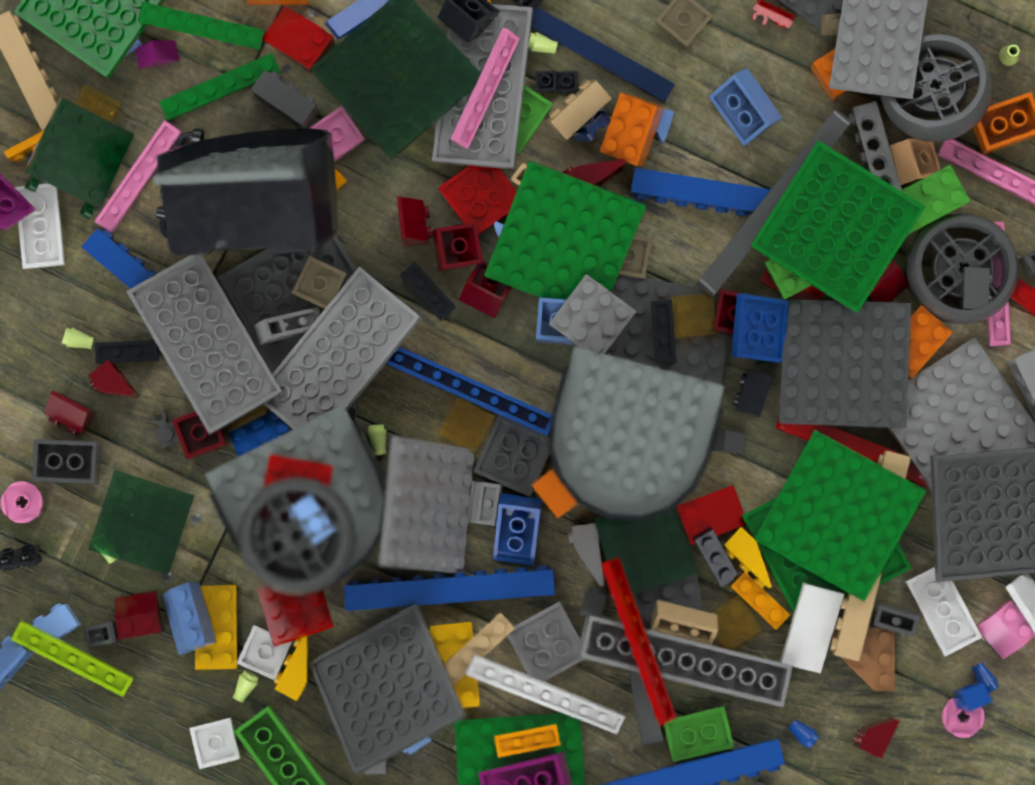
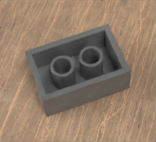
(285, 99)
(66, 461)

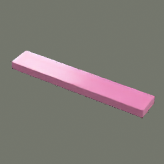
(485, 88)
(988, 169)
(137, 177)
(999, 323)

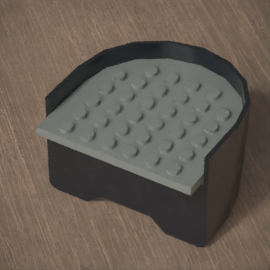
(250, 192)
(631, 434)
(355, 477)

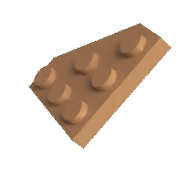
(876, 660)

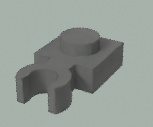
(166, 432)

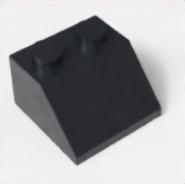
(468, 17)

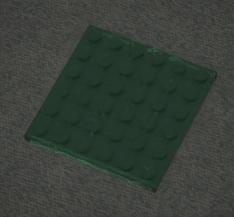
(397, 75)

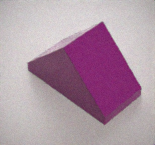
(157, 53)

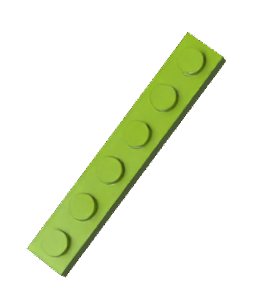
(72, 658)

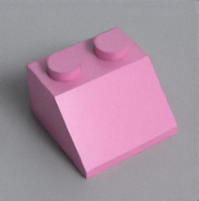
(1006, 629)

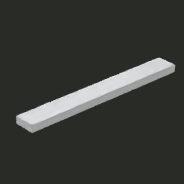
(545, 694)

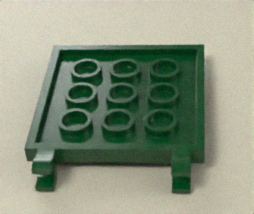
(78, 155)

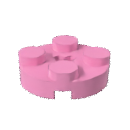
(16, 512)
(955, 726)

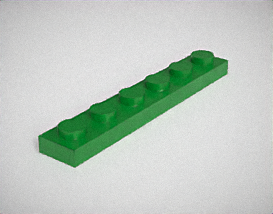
(200, 25)
(217, 87)

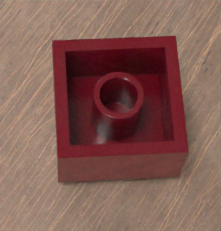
(195, 438)

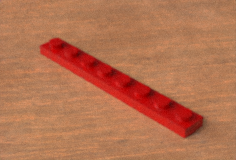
(638, 641)

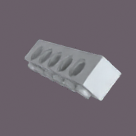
(870, 113)

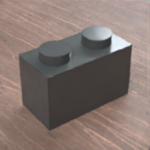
(976, 287)
(896, 618)

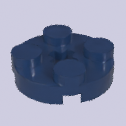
(589, 129)

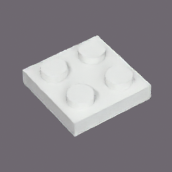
(261, 655)
(215, 743)

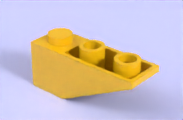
(747, 552)
(295, 675)

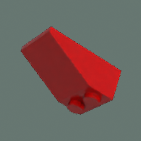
(298, 39)
(715, 510)

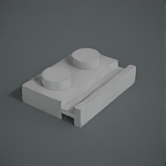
(484, 503)

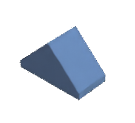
(663, 126)

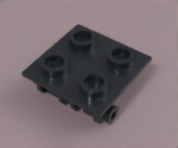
(13, 558)

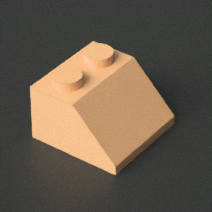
(914, 160)

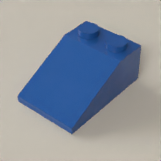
(517, 529)

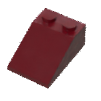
(597, 172)
(413, 221)

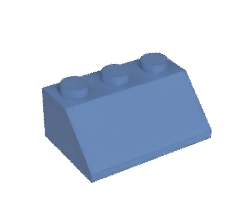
(745, 106)
(546, 311)
(188, 617)
(11, 659)

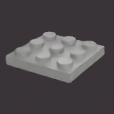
(592, 316)
(546, 643)

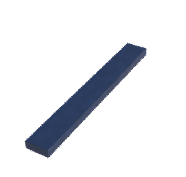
(601, 55)

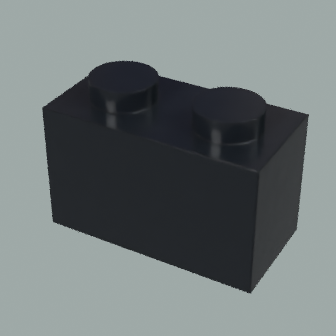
(753, 393)

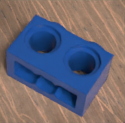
(971, 696)

